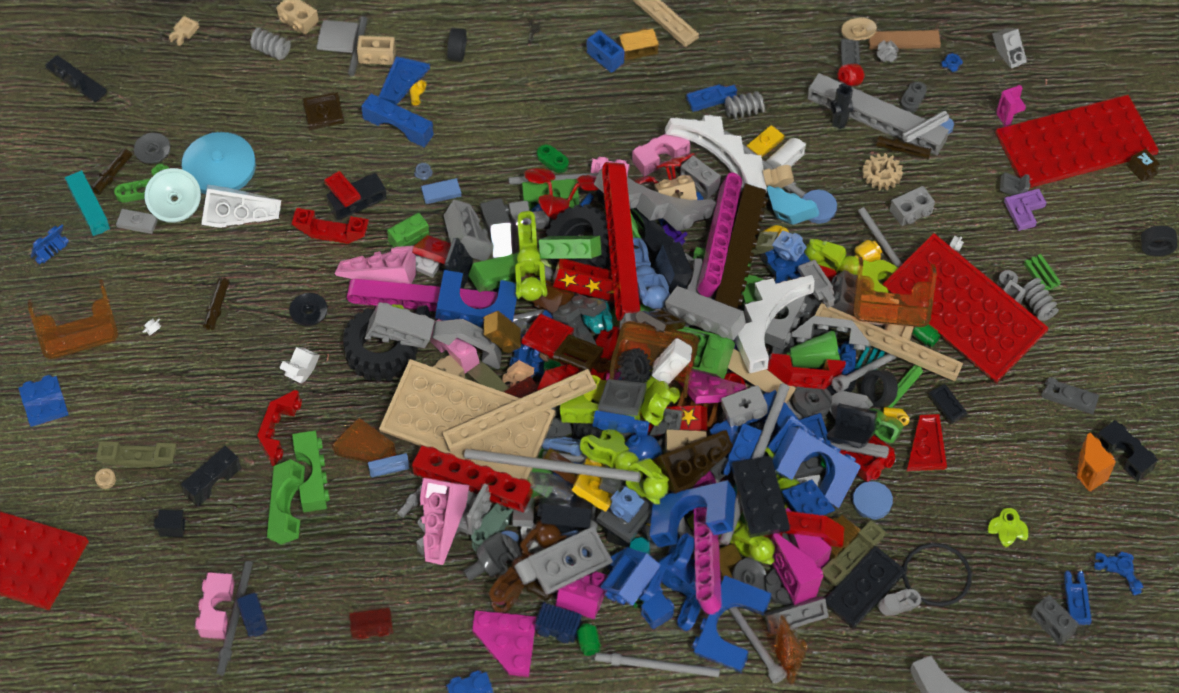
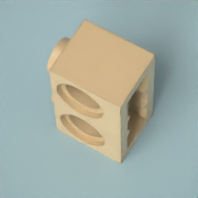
(298, 15)

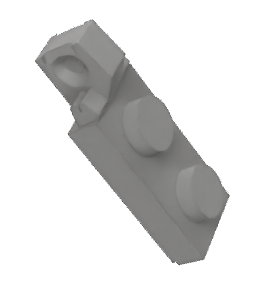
(822, 287)

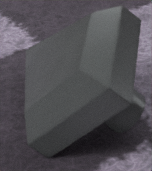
(671, 421)

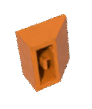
(1094, 463)

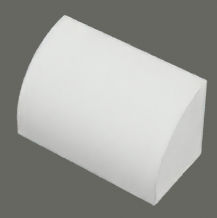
(788, 153)

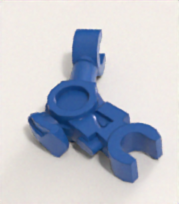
(1123, 566)

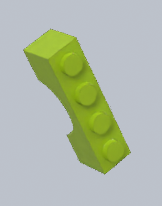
(582, 411)

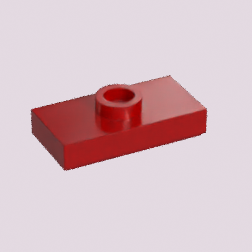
(342, 189)

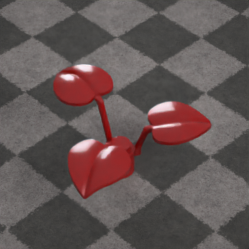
(676, 161)
(554, 205)

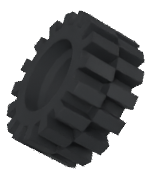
(635, 366)

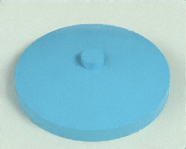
(220, 161)

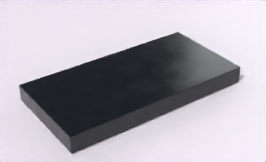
(864, 587)

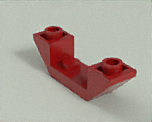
(328, 230)
(781, 367)
(284, 405)
(815, 526)

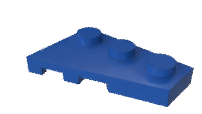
(401, 78)

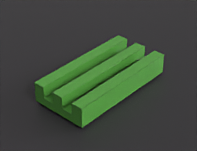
(1044, 270)

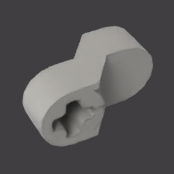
(908, 601)

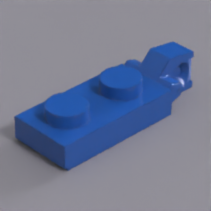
(710, 96)
(620, 422)

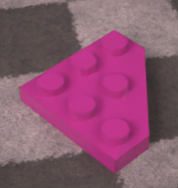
(711, 389)
(507, 639)

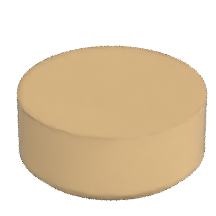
(105, 478)

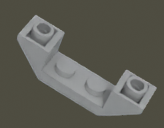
(449, 330)
(806, 331)

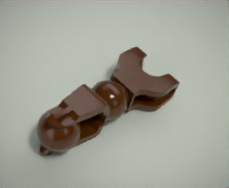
(509, 584)

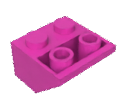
(583, 595)

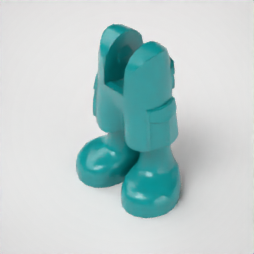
(600, 321)

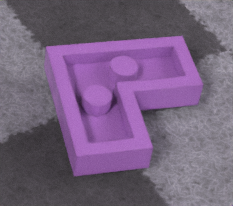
(1021, 207)

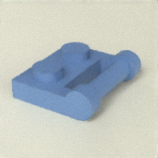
(564, 444)

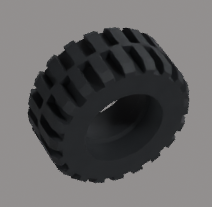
(579, 220)
(372, 364)

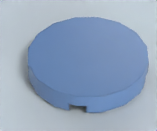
(825, 203)
(872, 500)

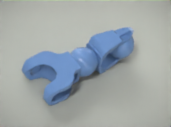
(651, 286)

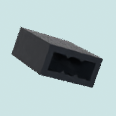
(673, 265)
(562, 512)

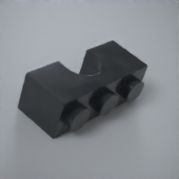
(1117, 437)
(199, 485)

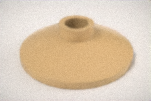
(859, 29)

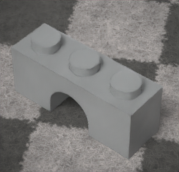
(780, 330)

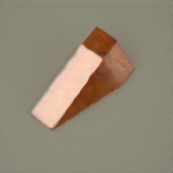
(789, 649)

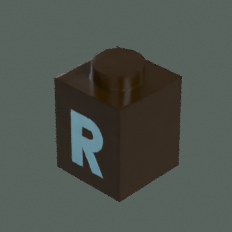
(1144, 165)

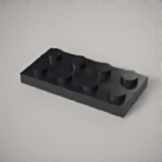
(760, 496)

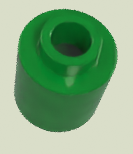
(927, 335)
(588, 639)

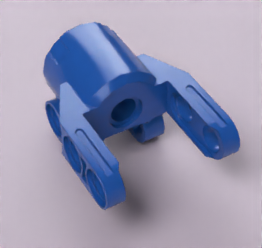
(678, 574)

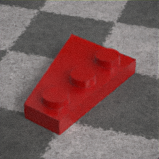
(928, 445)

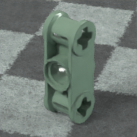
(492, 523)

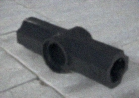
(842, 106)

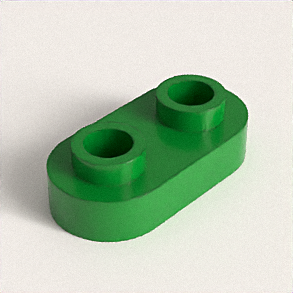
(551, 157)

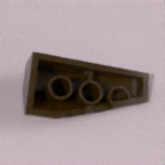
(693, 461)

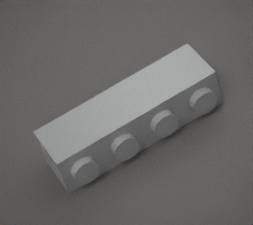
(705, 313)

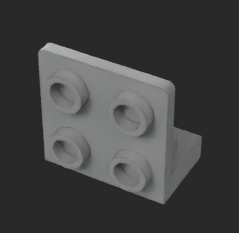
(475, 508)

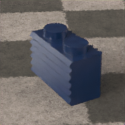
(252, 615)
(558, 623)

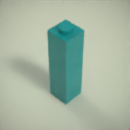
(87, 203)

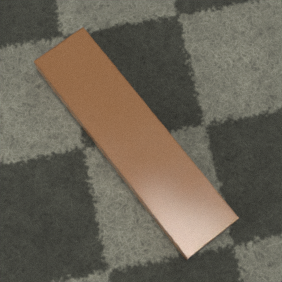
(907, 39)

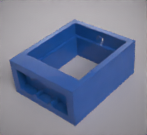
(630, 577)

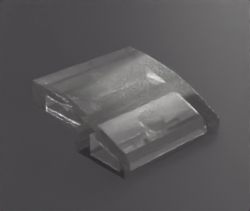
(547, 483)

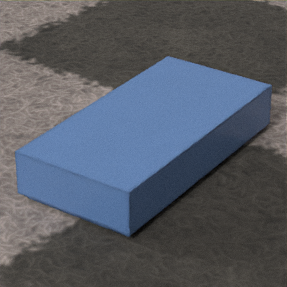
(441, 191)
(388, 465)

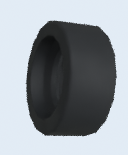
(457, 44)
(1159, 233)
(890, 387)

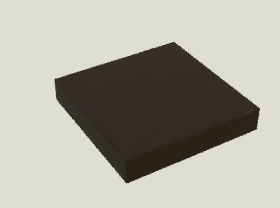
(323, 111)

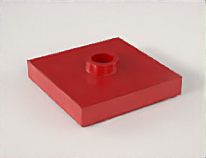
(432, 249)
(546, 334)

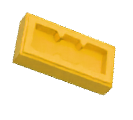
(766, 141)

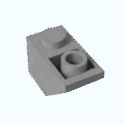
(1010, 46)
(849, 399)

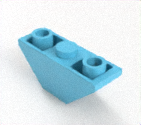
(791, 207)

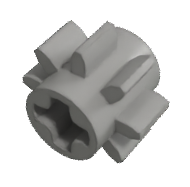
(887, 51)

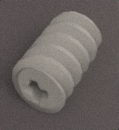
(270, 43)
(744, 103)
(1039, 301)

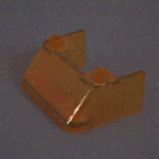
(890, 307)
(76, 335)
(654, 343)

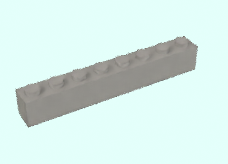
(878, 114)

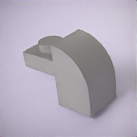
(541, 218)

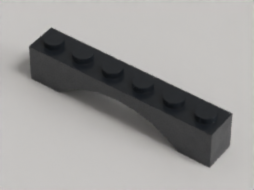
(654, 233)

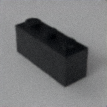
(371, 192)

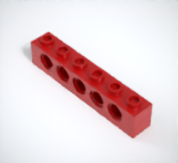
(515, 500)

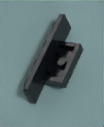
(76, 78)

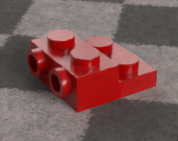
(871, 465)

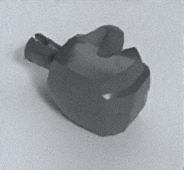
(493, 556)

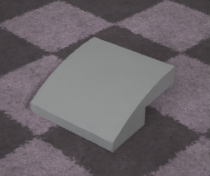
(337, 36)

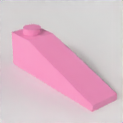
(393, 266)
(443, 510)

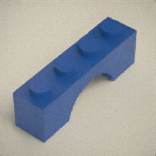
(413, 126)
(658, 608)

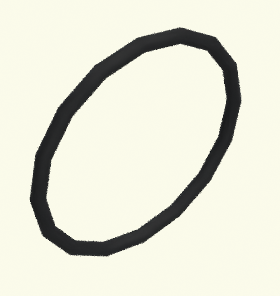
(952, 550)

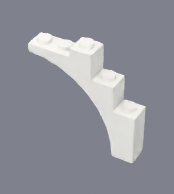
(727, 148)
(759, 314)

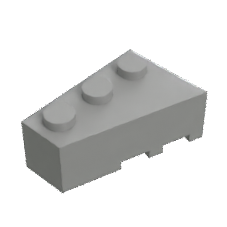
(464, 224)
(399, 325)

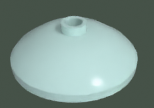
(167, 185)

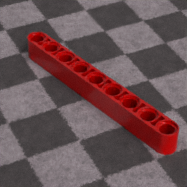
(620, 239)

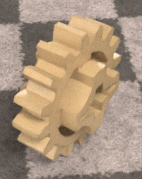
(882, 171)

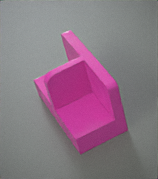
(1010, 104)

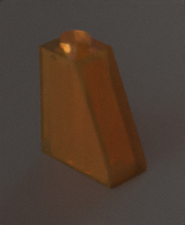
(363, 443)

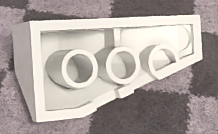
(232, 207)

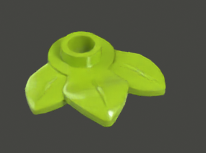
(1007, 529)

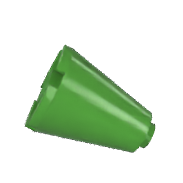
(815, 351)

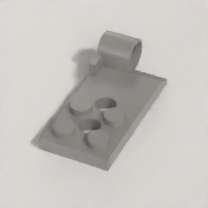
(551, 565)

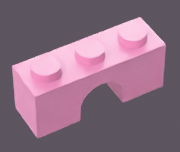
(647, 157)
(460, 351)
(216, 589)

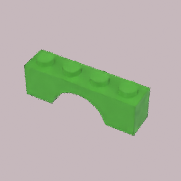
(285, 483)
(312, 492)

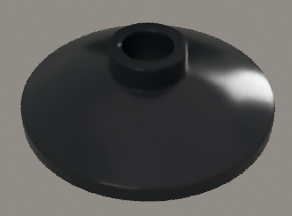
(308, 303)

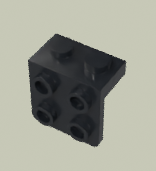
(459, 260)
(853, 426)

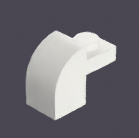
(301, 364)

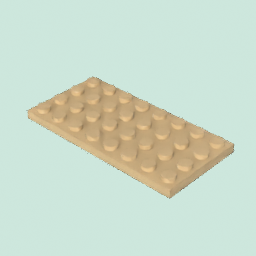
(437, 401)

